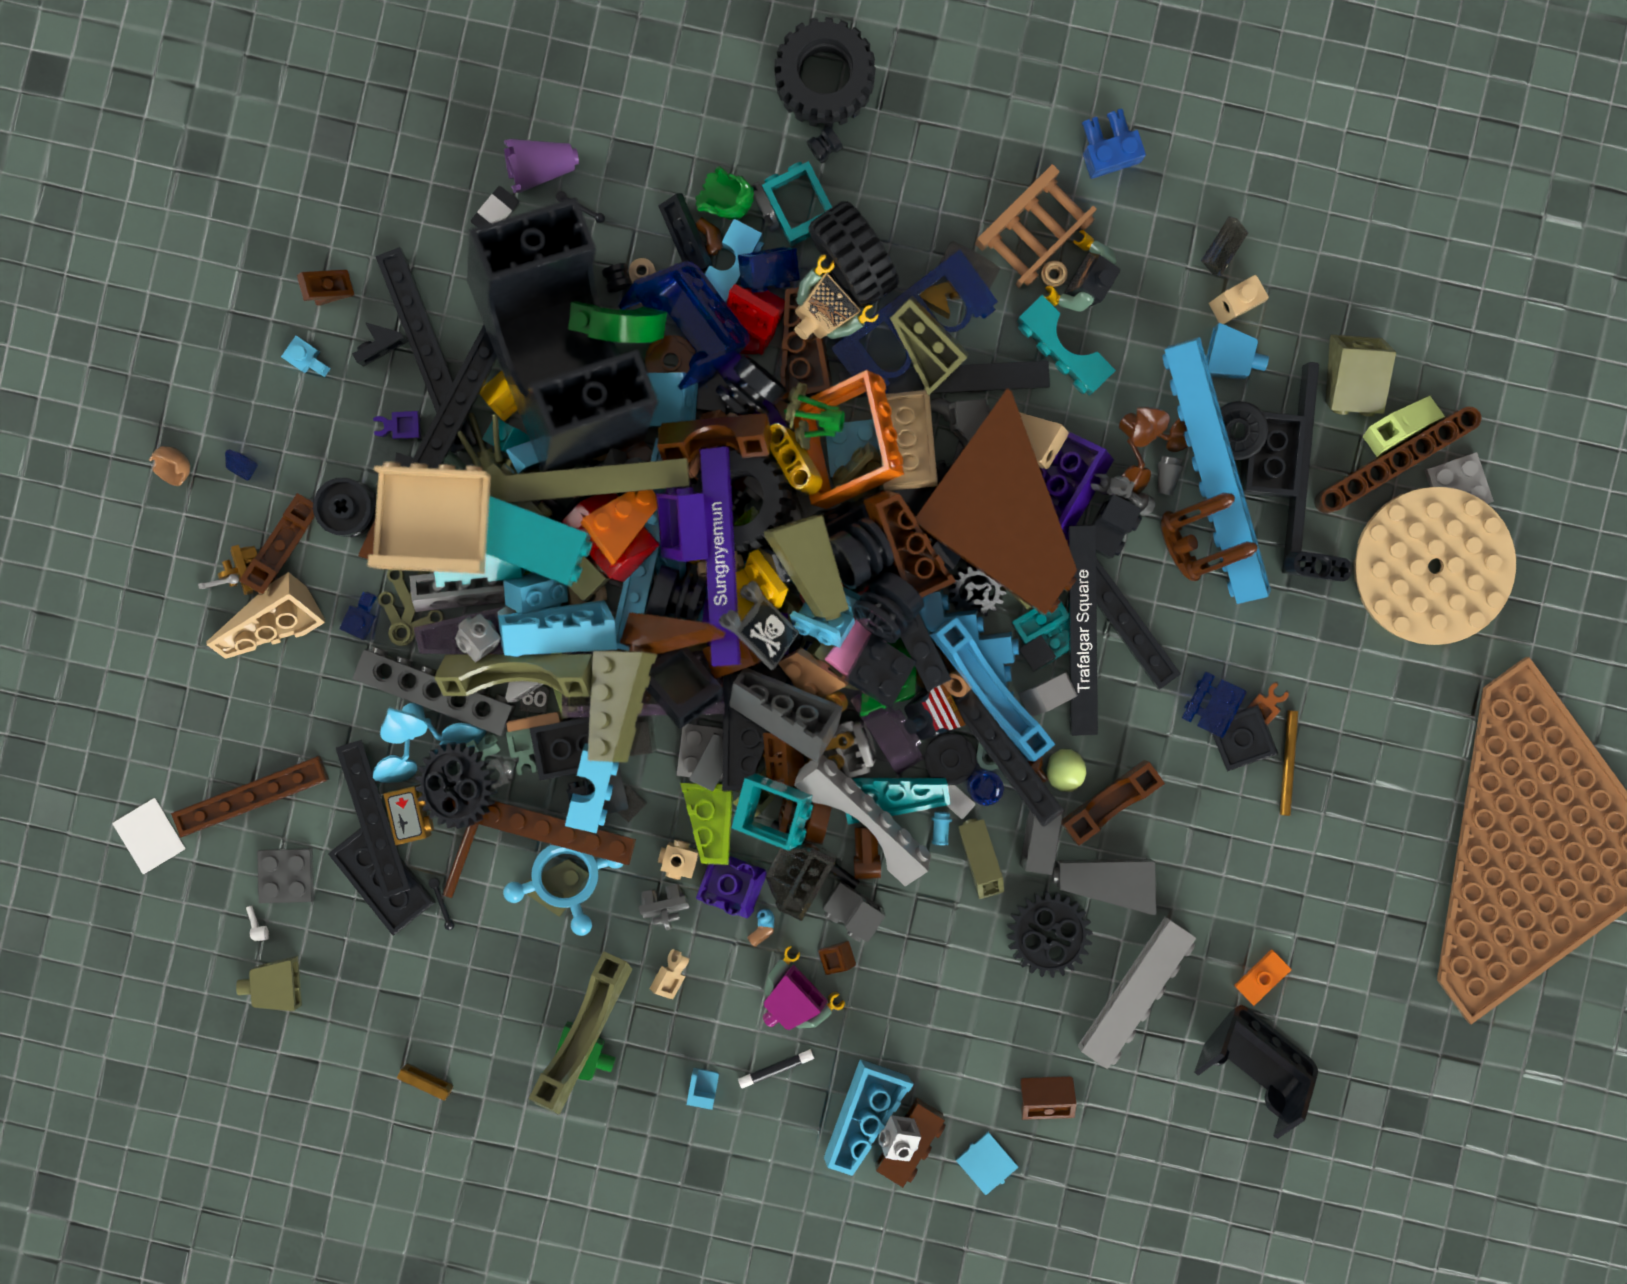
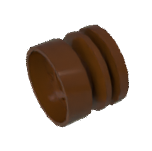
(815, 825)

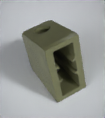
(273, 985)

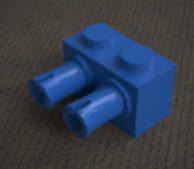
(1114, 154)

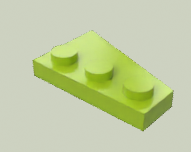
(710, 820)

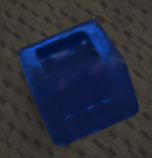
(240, 464)

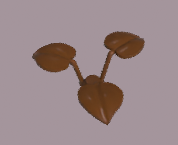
(1141, 430)

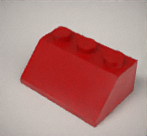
(633, 556)

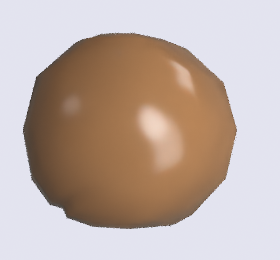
(170, 465)

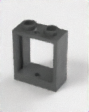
(1040, 845)

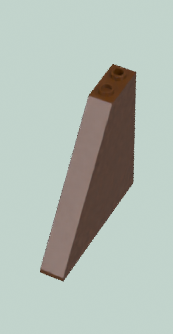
(1000, 512)

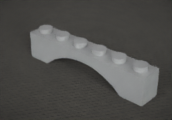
(830, 787)

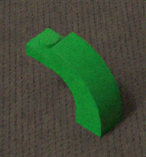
(615, 325)

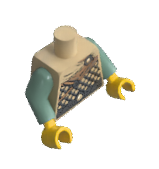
(826, 307)

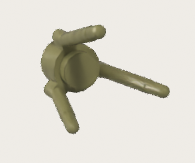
(485, 456)

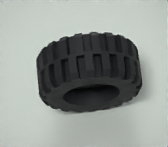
(833, 39)
(858, 255)
(776, 502)

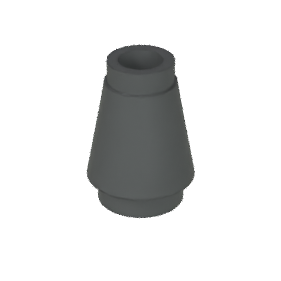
(1168, 474)

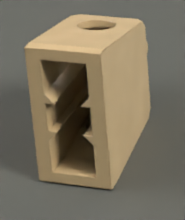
(1239, 300)
(1045, 438)

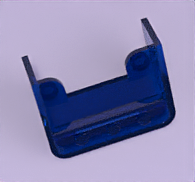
(697, 311)

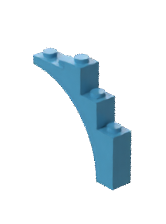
(996, 648)

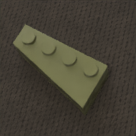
(616, 702)

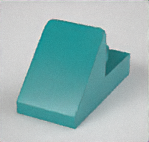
(508, 435)

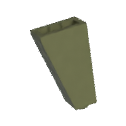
(810, 562)

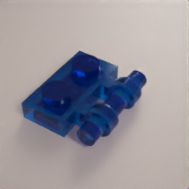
(1221, 708)

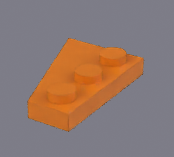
(620, 521)

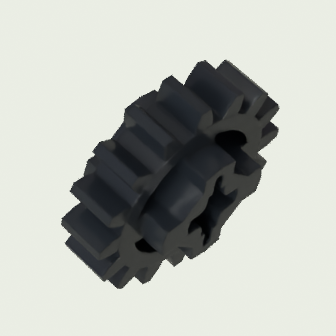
(975, 599)

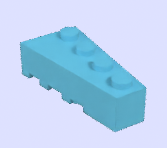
(559, 630)
(866, 1109)

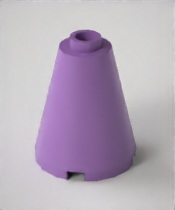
(537, 162)

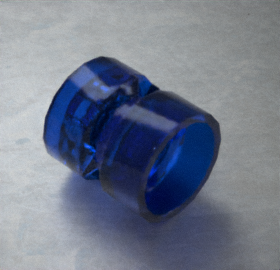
(985, 787)

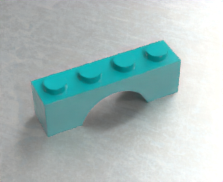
(1041, 324)

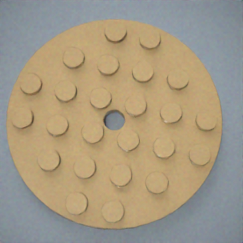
(1473, 575)

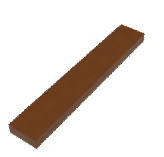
(250, 796)

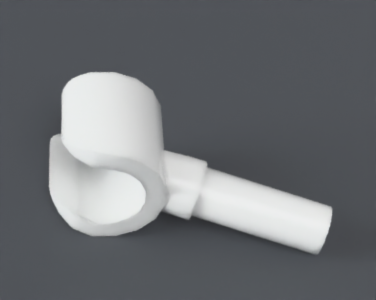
(256, 933)

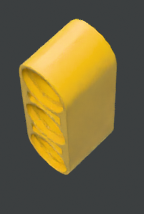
(802, 465)

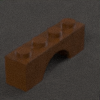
(745, 433)
(1123, 792)

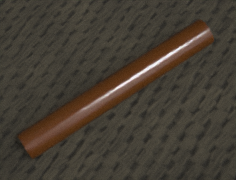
(460, 860)

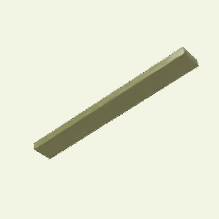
(591, 481)

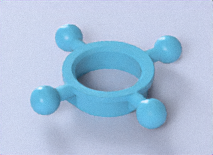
(581, 923)

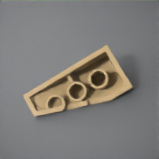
(278, 613)

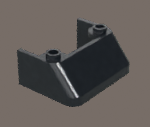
(1269, 1060)

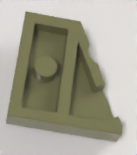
(561, 881)

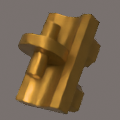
(240, 557)

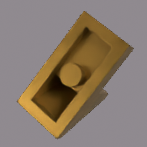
(936, 297)

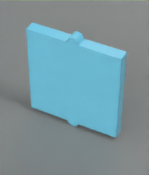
(986, 1163)

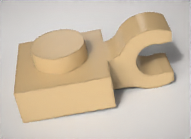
(670, 978)

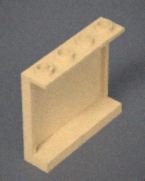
(431, 518)

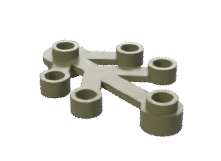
(408, 614)

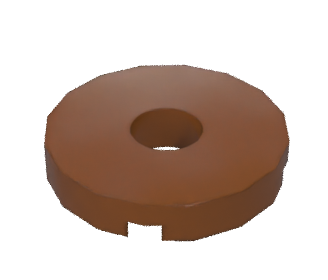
(669, 345)

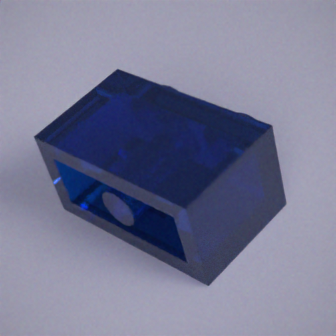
(768, 268)

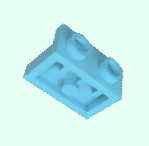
(827, 632)

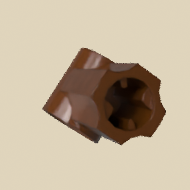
(867, 861)

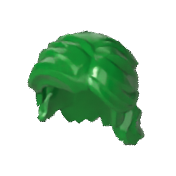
(725, 195)

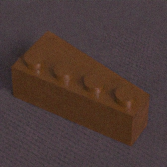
(911, 548)

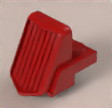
(758, 314)

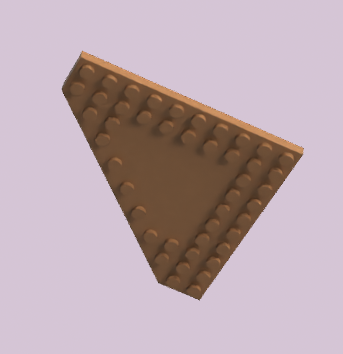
(1535, 845)

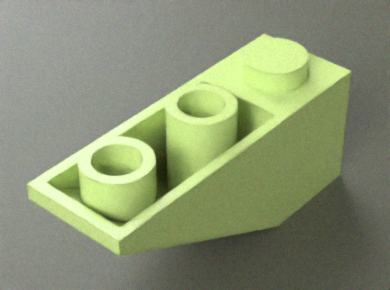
(1402, 425)

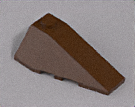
(665, 634)

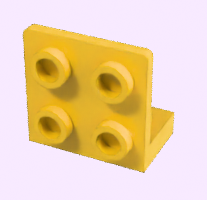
(759, 571)

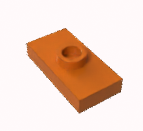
(1262, 977)

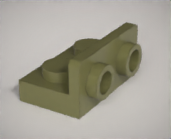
(862, 462)

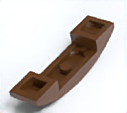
(279, 545)

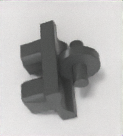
(652, 907)

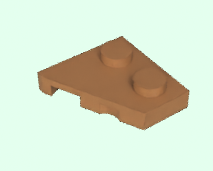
(811, 674)

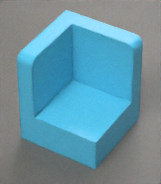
(702, 1088)

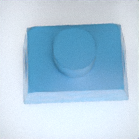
(1233, 354)

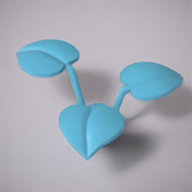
(411, 723)

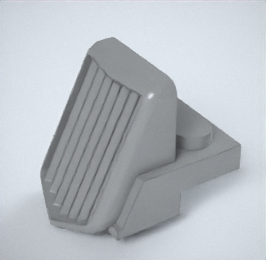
(858, 756)

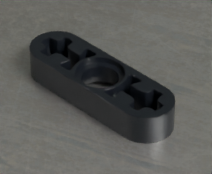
(1310, 561)

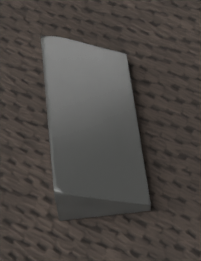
(710, 764)

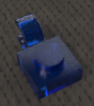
(359, 619)

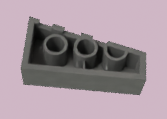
(786, 712)

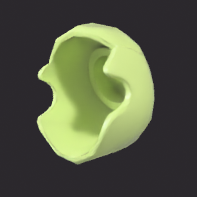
(1066, 770)

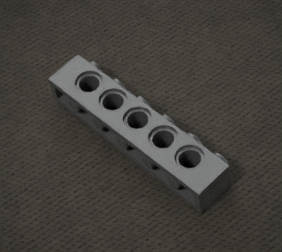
(369, 673)

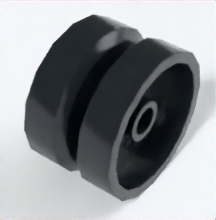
(331, 502)

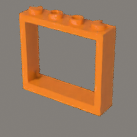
(885, 433)

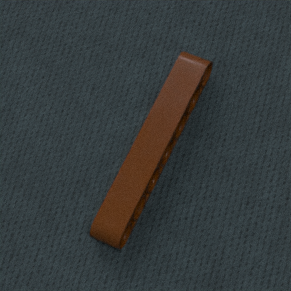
(1407, 451)

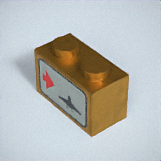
(406, 815)

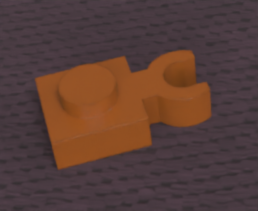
(1268, 704)

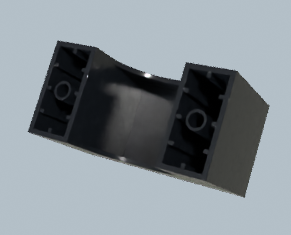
(568, 387)

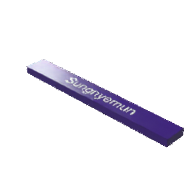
(720, 549)

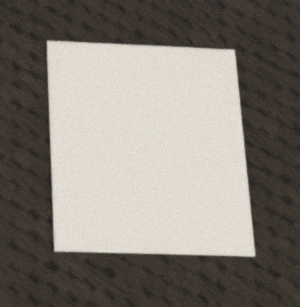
(148, 836)

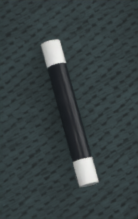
(776, 1068)

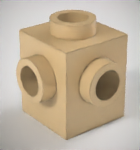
(685, 853)

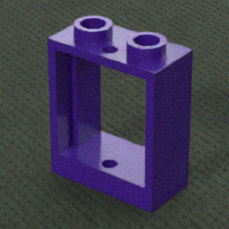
(682, 524)

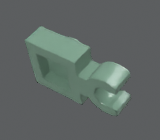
(521, 746)

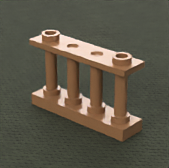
(1029, 202)

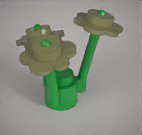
(831, 419)

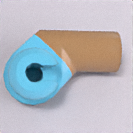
(765, 927)

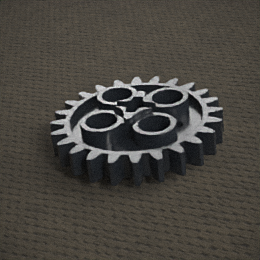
(456, 785)
(1038, 954)

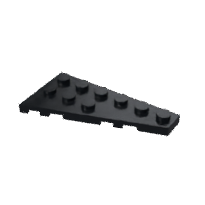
(741, 736)

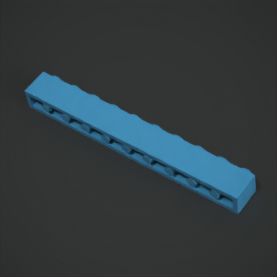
(1215, 464)

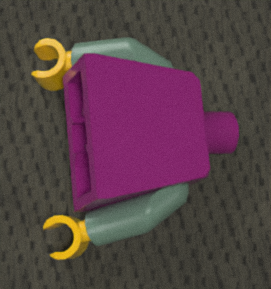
(794, 999)

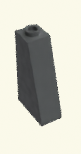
(1114, 881)

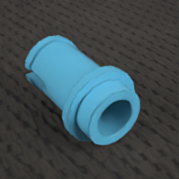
(941, 828)

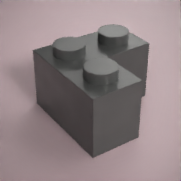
(854, 910)

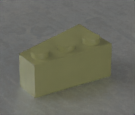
(928, 344)

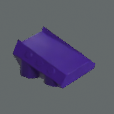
(732, 886)

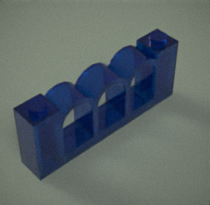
(964, 281)

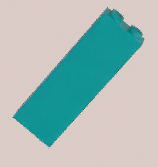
(535, 542)

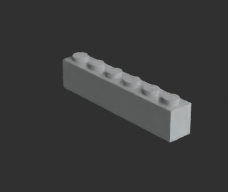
(1136, 993)

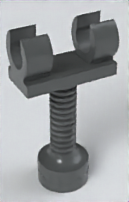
(1123, 488)

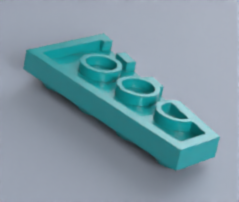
(904, 794)

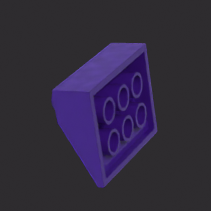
(1071, 477)

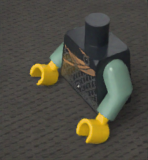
(1092, 278)

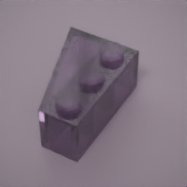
(890, 734)

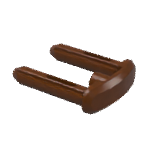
(1181, 546)

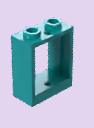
(775, 181)
(747, 808)

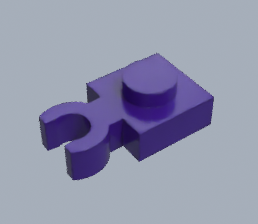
(403, 425)

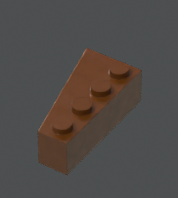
(802, 359)

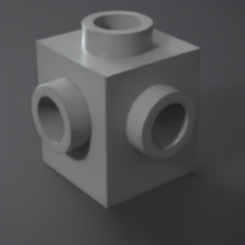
(477, 637)
(899, 1138)

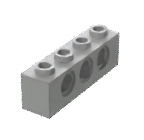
(454, 594)

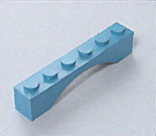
(1002, 705)

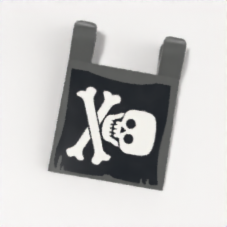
(762, 628)

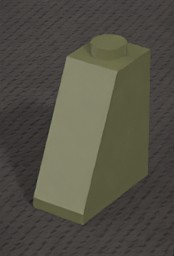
(981, 858)

